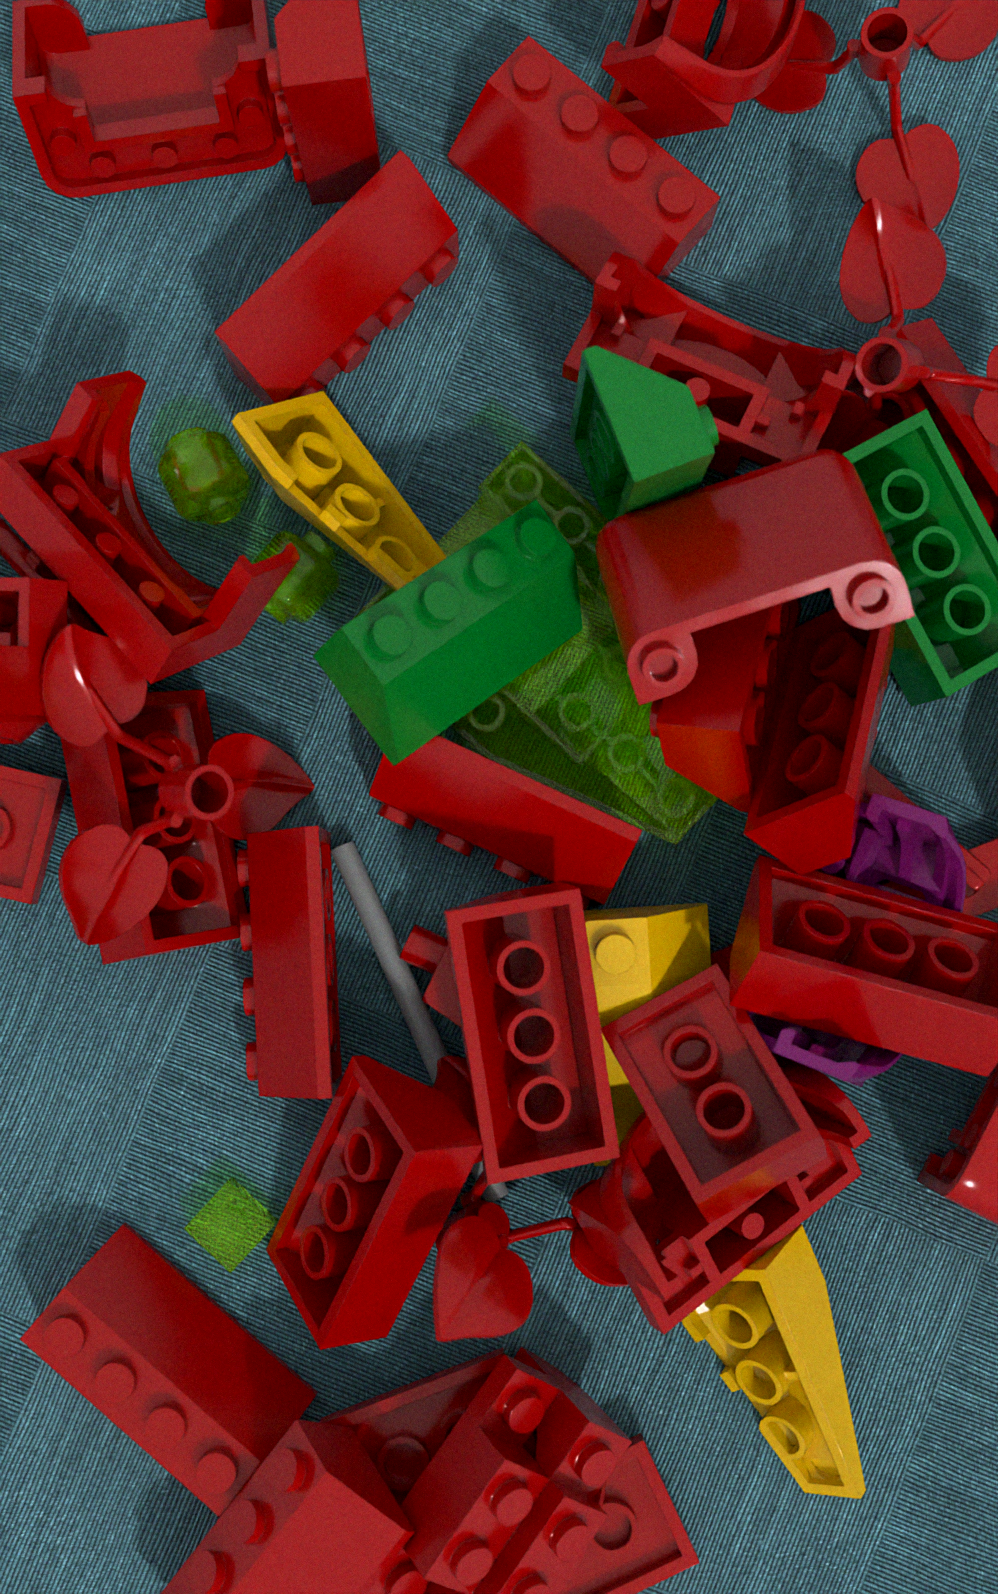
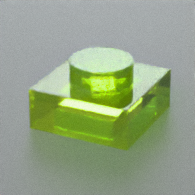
(231, 1224)

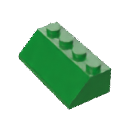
(637, 433)
(942, 554)
(457, 632)

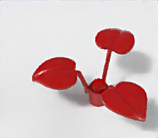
(915, 168)
(885, 268)
(240, 788)
(477, 1280)

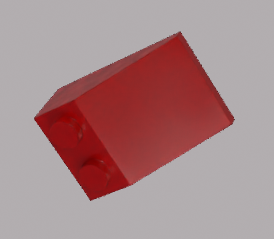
(714, 1094)

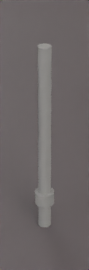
(397, 973)

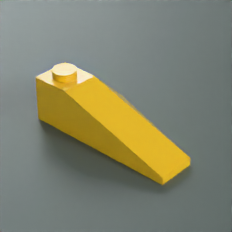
(337, 485)
(634, 960)
(783, 1352)

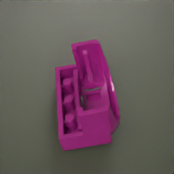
(893, 845)

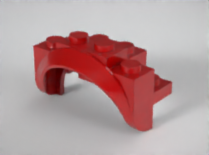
(762, 390)
(647, 1199)
(494, 1514)

